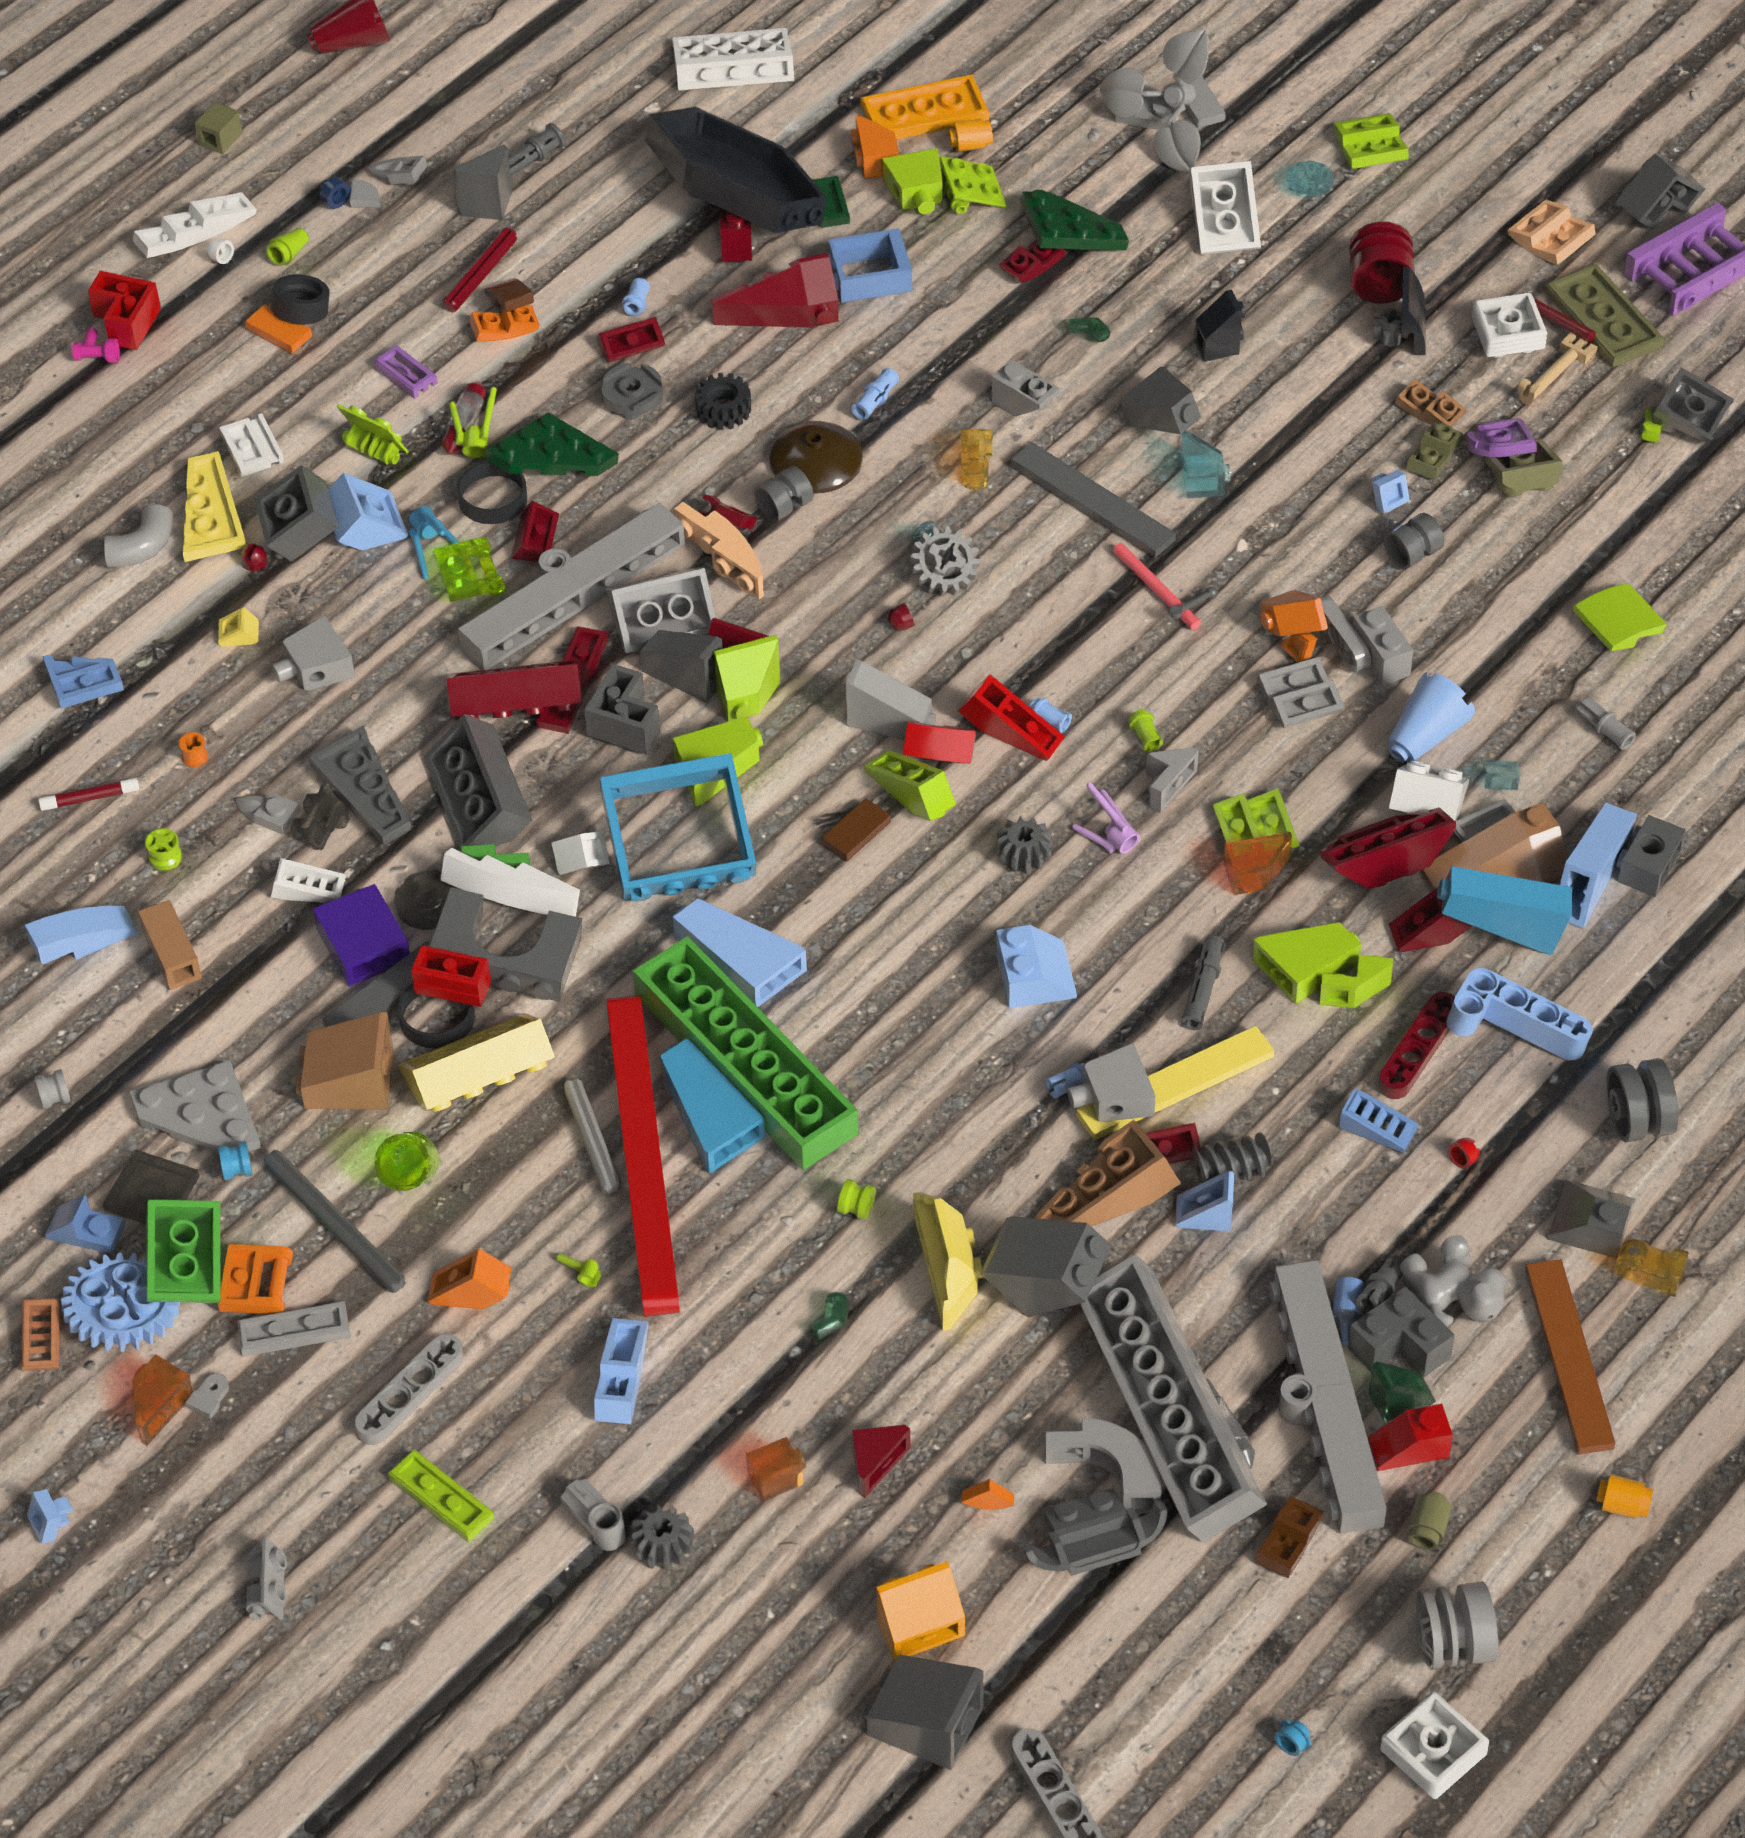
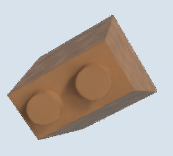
(347, 1065)

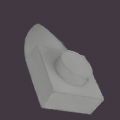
(400, 170)
(270, 812)

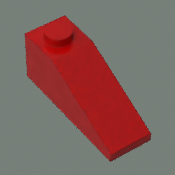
(1009, 719)

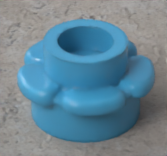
(1292, 1737)

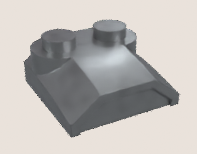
(1691, 407)

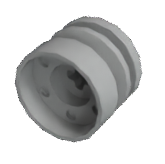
(1450, 1626)

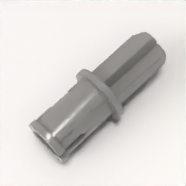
(1606, 723)

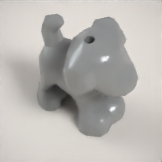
(1479, 1293)

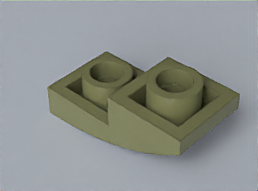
(1434, 451)

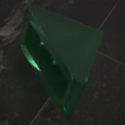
(1397, 1390)

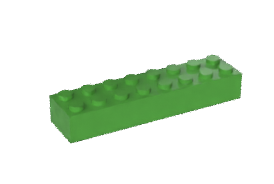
(703, 1004)

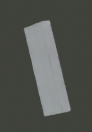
(293, 1328)

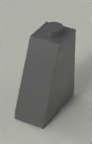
(1161, 404)
(682, 661)

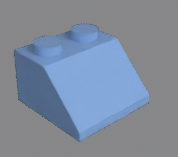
(365, 514)
(1033, 966)

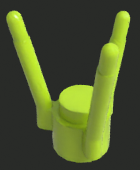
(476, 437)

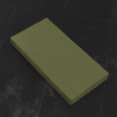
(1601, 306)

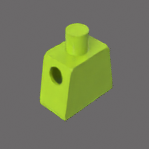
(914, 179)

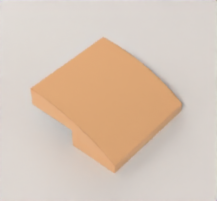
(1551, 232)

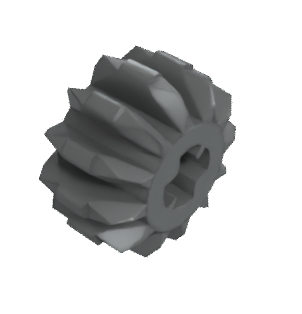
(1024, 844)
(662, 1537)

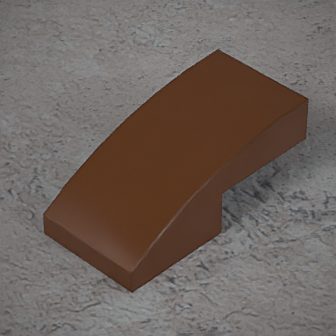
(509, 294)
(1289, 1537)

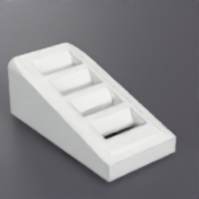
(298, 872)

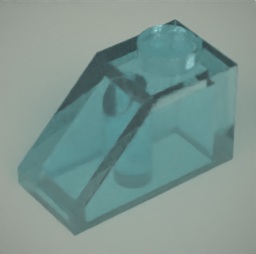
(1202, 467)

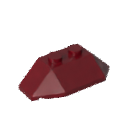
(1390, 847)

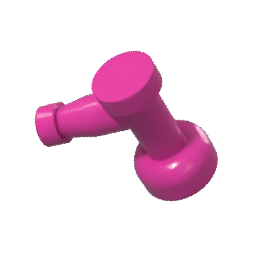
(109, 350)

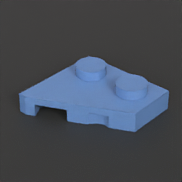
(82, 679)

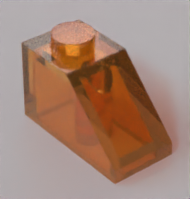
(1256, 861)
(158, 1396)

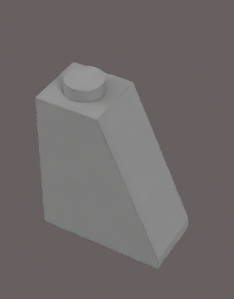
(883, 703)

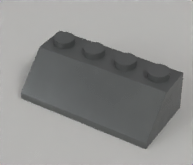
(477, 784)

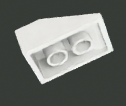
(1225, 207)

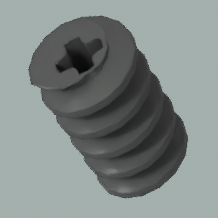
(1234, 1157)

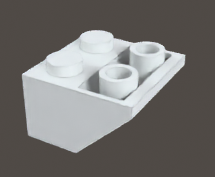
(1423, 789)

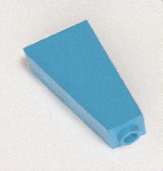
(1508, 906)
(711, 1107)

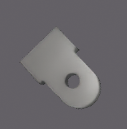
(205, 1400)

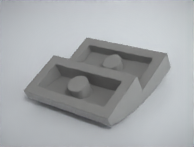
(1300, 692)

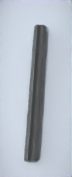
(335, 1221)

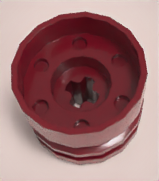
(1378, 259)

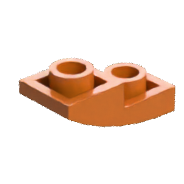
(503, 325)

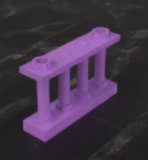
(1685, 237)

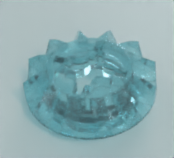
(1313, 171)

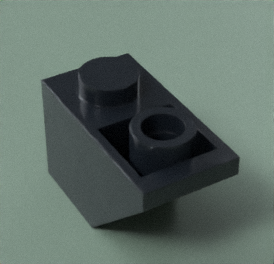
(1220, 328)

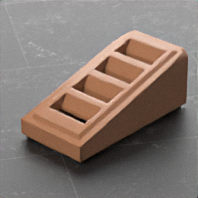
(34, 1308)

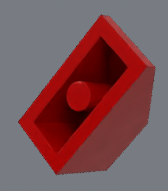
(1412, 1438)

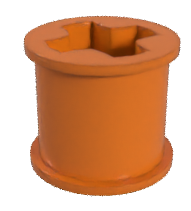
(193, 749)

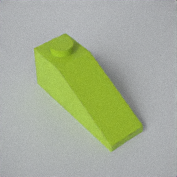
(913, 783)

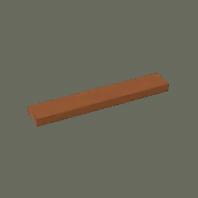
(1570, 1357)

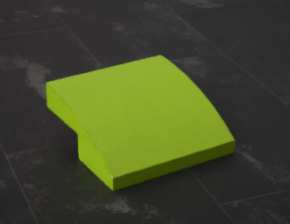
(1371, 140)
(1619, 617)
(1254, 817)

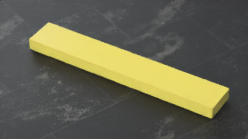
(1192, 1076)

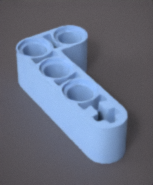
(1518, 1011)

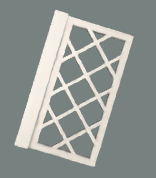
(726, 69)

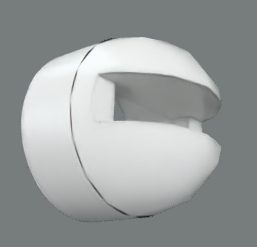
(223, 248)

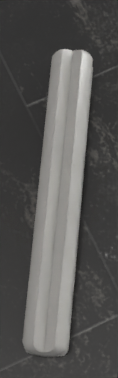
(592, 1136)

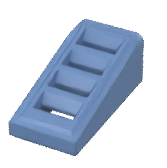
(1382, 1113)

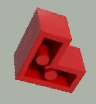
(125, 305)

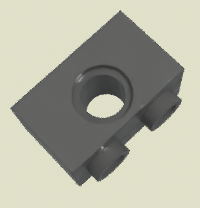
(1651, 855)

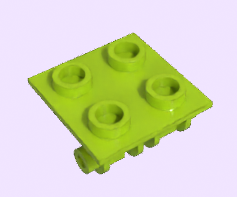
(970, 183)
(371, 436)

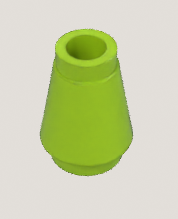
(286, 246)

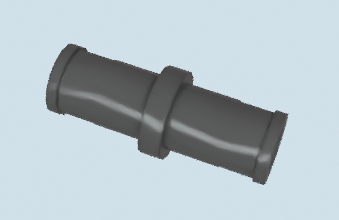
(1379, 1286)

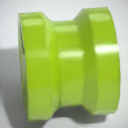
(167, 842)
(856, 1199)

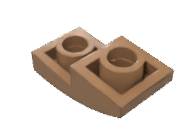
(1429, 407)

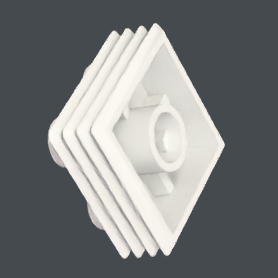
(1509, 325)
(1434, 1723)

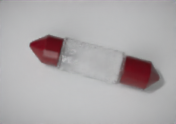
(468, 409)

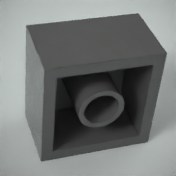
(296, 513)

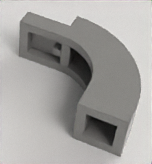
(1114, 1450)

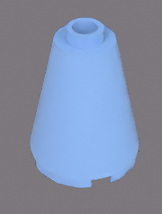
(1429, 717)

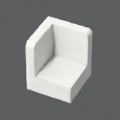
(580, 852)

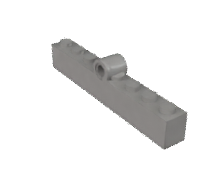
(570, 585)
(1325, 1398)

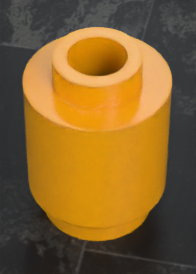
(970, 135)
(1625, 1497)

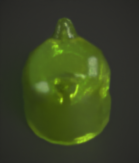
(406, 1161)

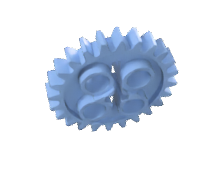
(113, 1306)

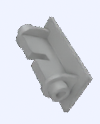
(267, 1566)

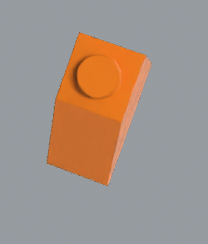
(1293, 614)
(470, 1282)

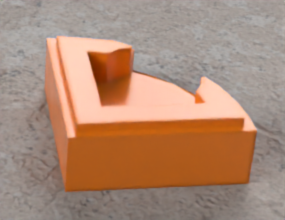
(1299, 646)
(988, 1496)

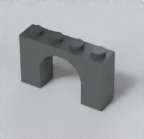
(537, 972)

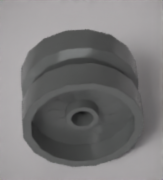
(1642, 1100)

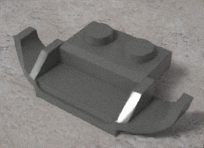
(1094, 1533)

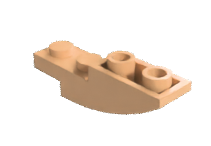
(729, 549)

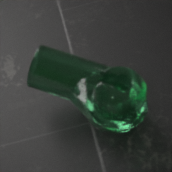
(1091, 326)
(835, 1318)

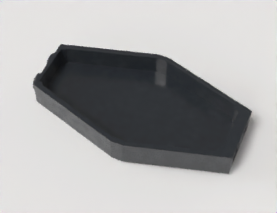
(735, 169)

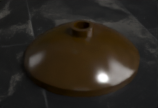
(821, 450)

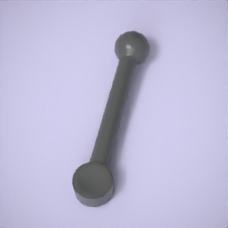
(1176, 611)

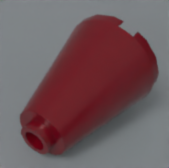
(349, 27)

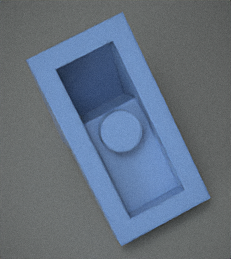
(85, 1228)

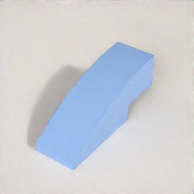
(79, 931)
(620, 1371)

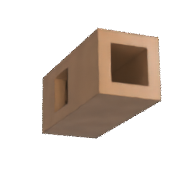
(169, 944)

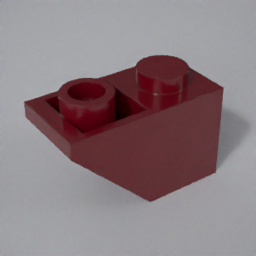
(735, 238)

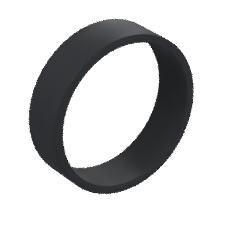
(496, 515)
(431, 1040)

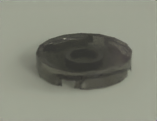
(422, 899)

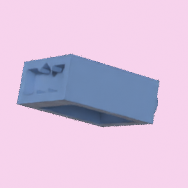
(865, 248)

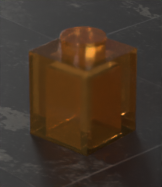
(775, 1468)

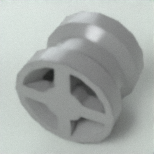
(52, 1089)

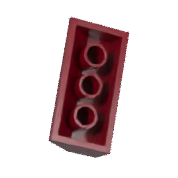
(516, 688)

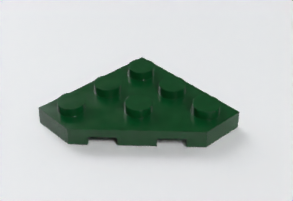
(1068, 225)
(553, 448)

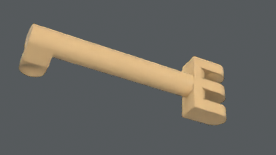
(1571, 352)

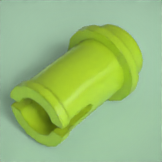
(1142, 724)

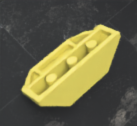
(947, 1256)

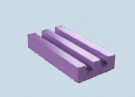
(401, 374)

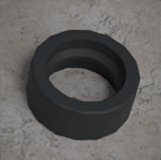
(302, 287)

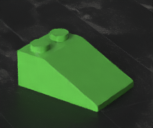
(182, 1251)

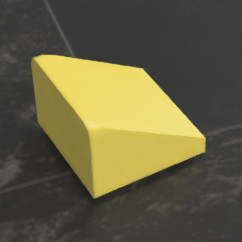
(238, 629)

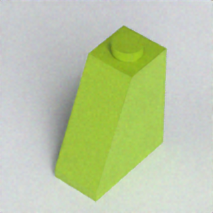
(729, 737)
(1300, 957)

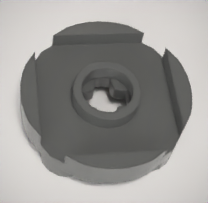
(632, 403)

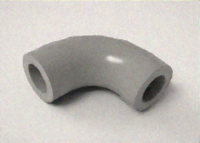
(142, 543)

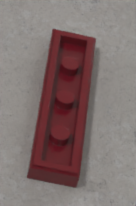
(585, 645)

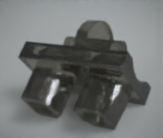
(323, 815)

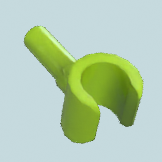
(1651, 431)
(588, 1270)

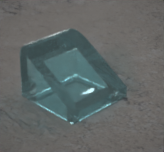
(1501, 775)

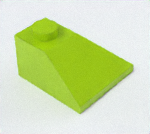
(747, 676)

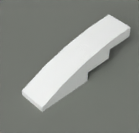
(202, 221)
(519, 887)

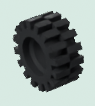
(725, 413)

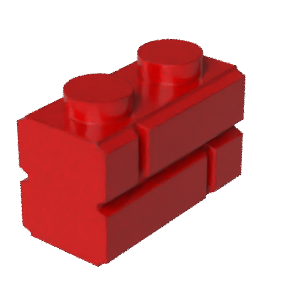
(451, 975)

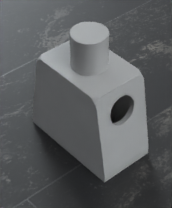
(315, 657)
(1115, 1087)

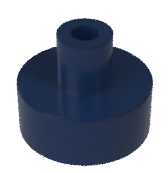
(334, 192)

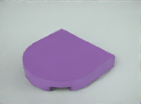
(1501, 439)

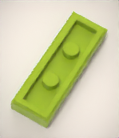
(441, 1495)

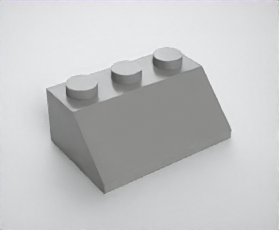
(665, 603)

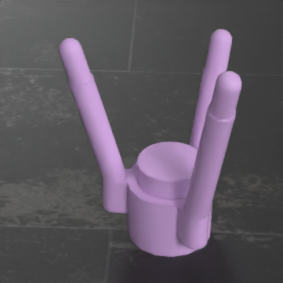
(1119, 832)

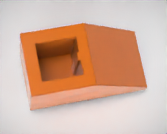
(873, 145)

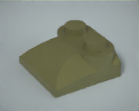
(1527, 471)

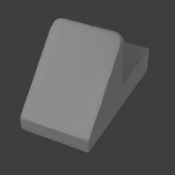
(1170, 774)

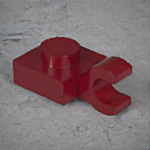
(734, 515)

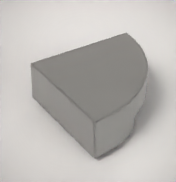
(364, 194)

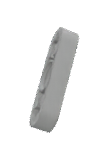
(1344, 637)

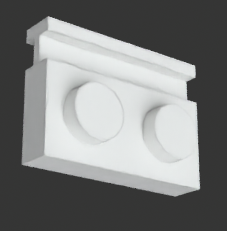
(251, 445)

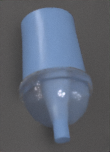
(1344, 1305)

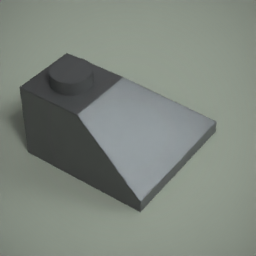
(1591, 1219)

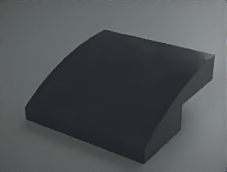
(1414, 310)

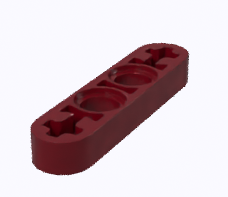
(1417, 1044)

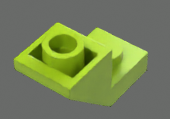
(1345, 991)

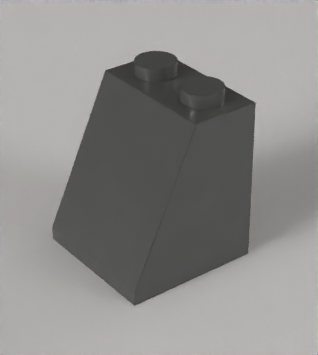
(1045, 1263)
(926, 1708)

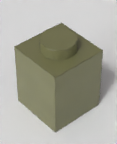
(218, 128)

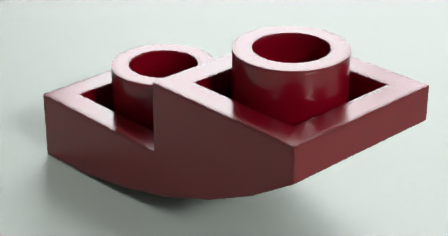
(1030, 262)

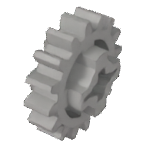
(932, 554)

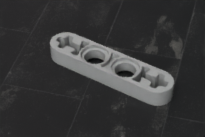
(414, 1392)
(1059, 1794)

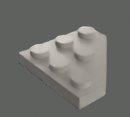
(198, 1108)

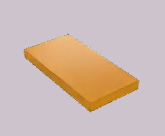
(926, 106)

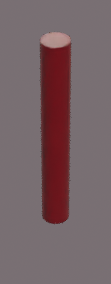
(1565, 321)

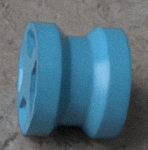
(235, 1160)

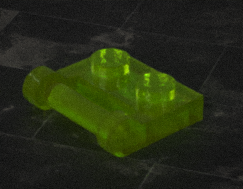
(458, 571)

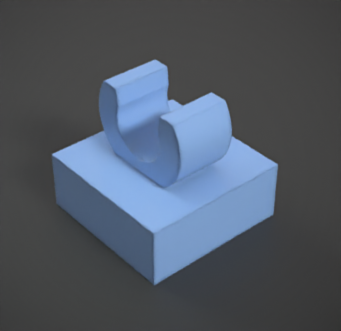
(1390, 490)
(47, 1515)

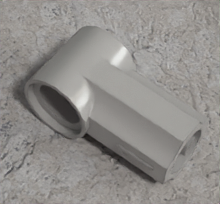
(595, 1513)

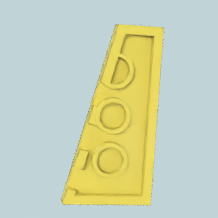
(210, 511)

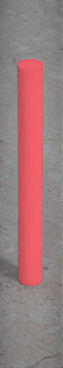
(1154, 584)

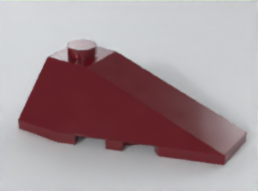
(792, 298)

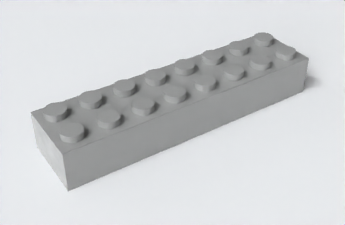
(1171, 1400)

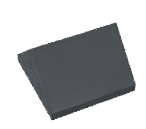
(484, 185)

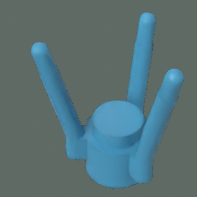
(426, 526)

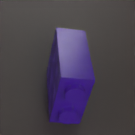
(361, 934)

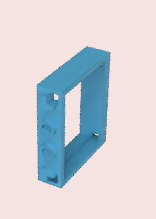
(667, 778)

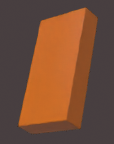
(279, 332)

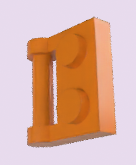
(243, 1278)

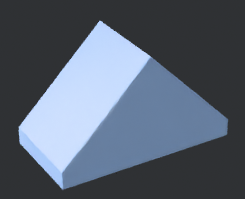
(1207, 1205)

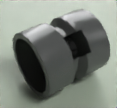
(781, 495)
(1414, 540)

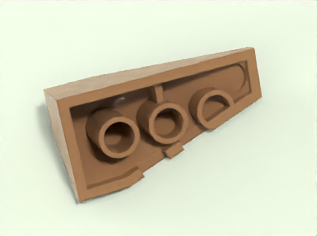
(1519, 846)
(1119, 1180)

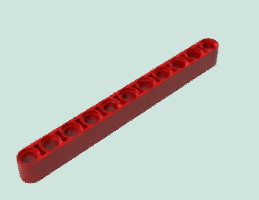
(642, 1157)

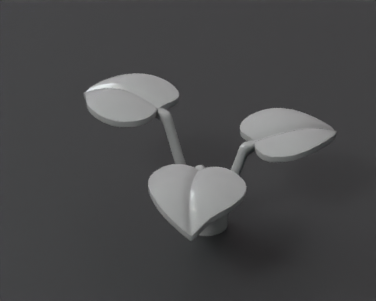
(1123, 92)

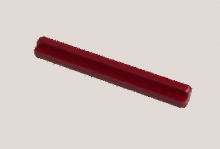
(479, 269)

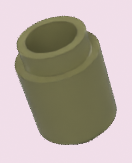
(1429, 1520)

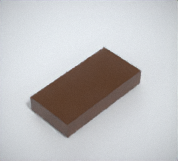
(856, 829)

